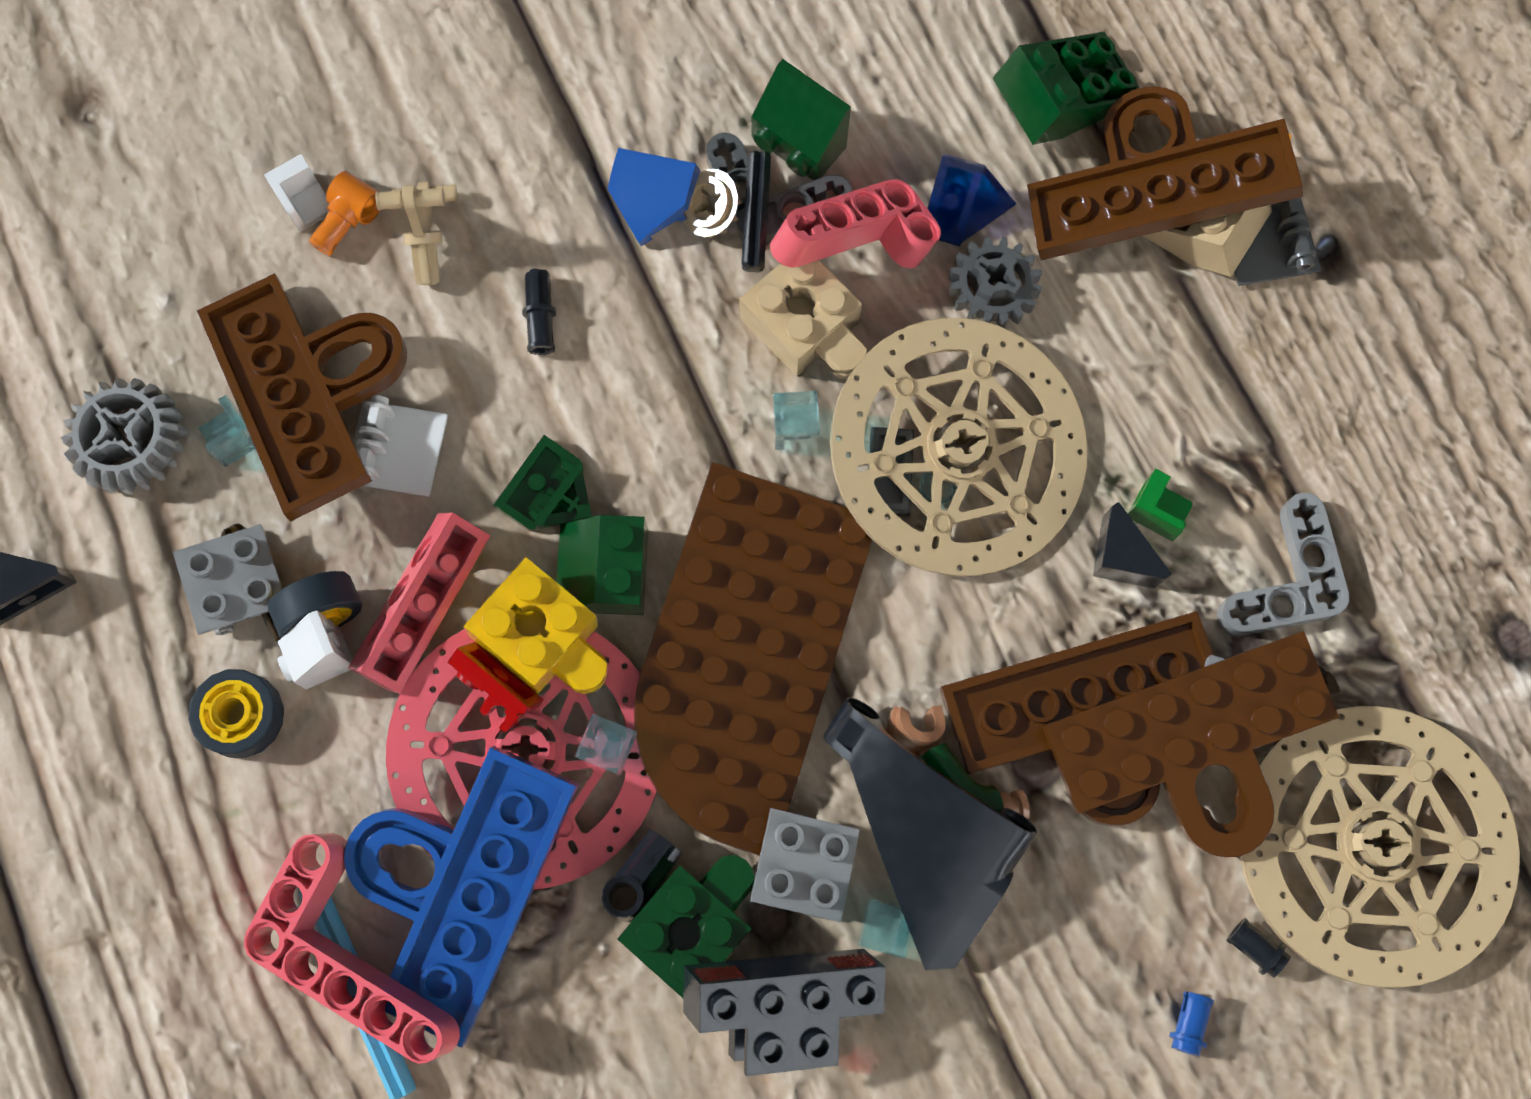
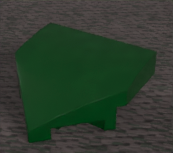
(546, 489)

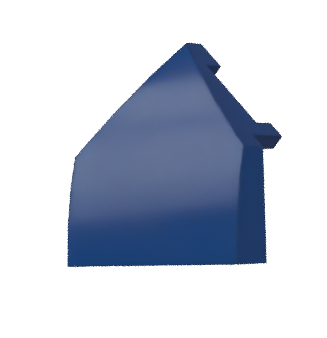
(651, 190)

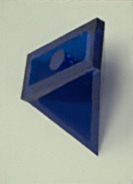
(966, 199)

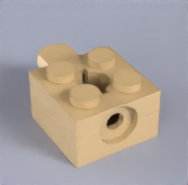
(805, 318)

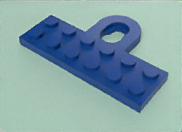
(478, 880)

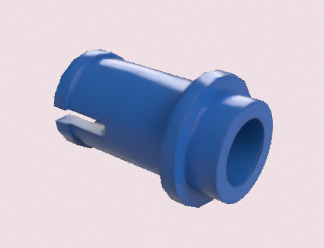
(1192, 1024)

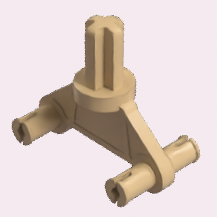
(418, 207)

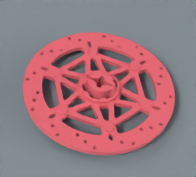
(440, 745)

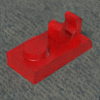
(484, 672)

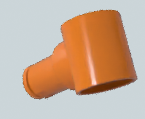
(350, 203)

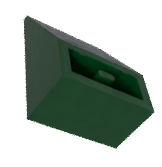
(1063, 84)

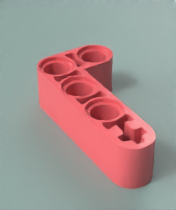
(876, 212)

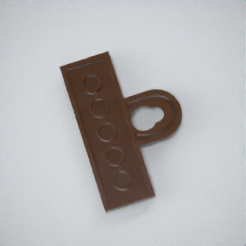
(1165, 187)
(288, 399)
(1003, 711)
(1196, 723)

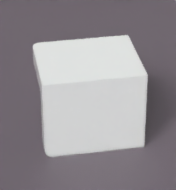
(299, 192)

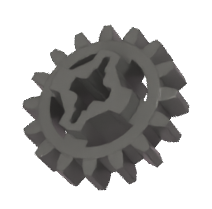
(985, 266)

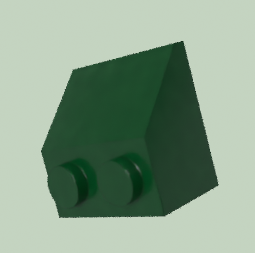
(800, 122)
(605, 563)

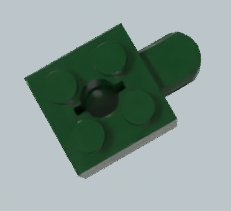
(691, 920)

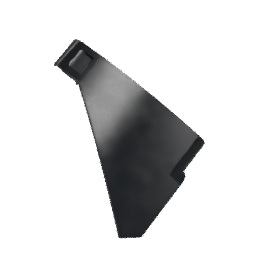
(937, 841)

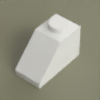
(313, 651)

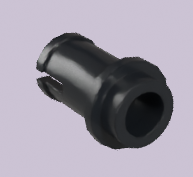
(1259, 948)

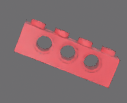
(419, 602)

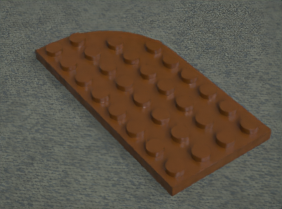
(745, 652)

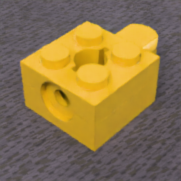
(539, 632)

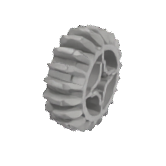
(95, 452)

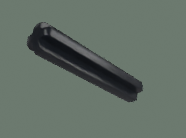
(756, 211)

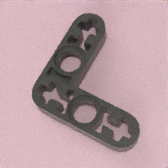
(776, 203)

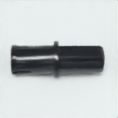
(539, 312)

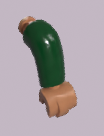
(941, 758)

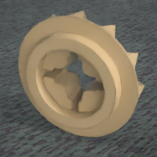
(720, 186)

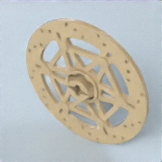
(947, 463)
(1394, 830)

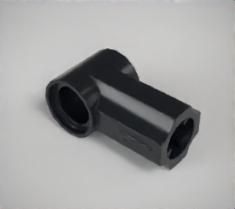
(642, 872)

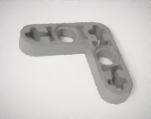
(1302, 592)

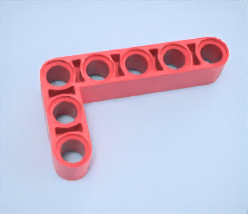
(335, 963)

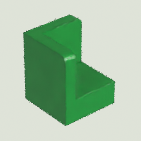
(1160, 507)

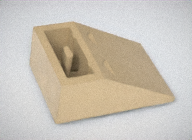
(1214, 243)

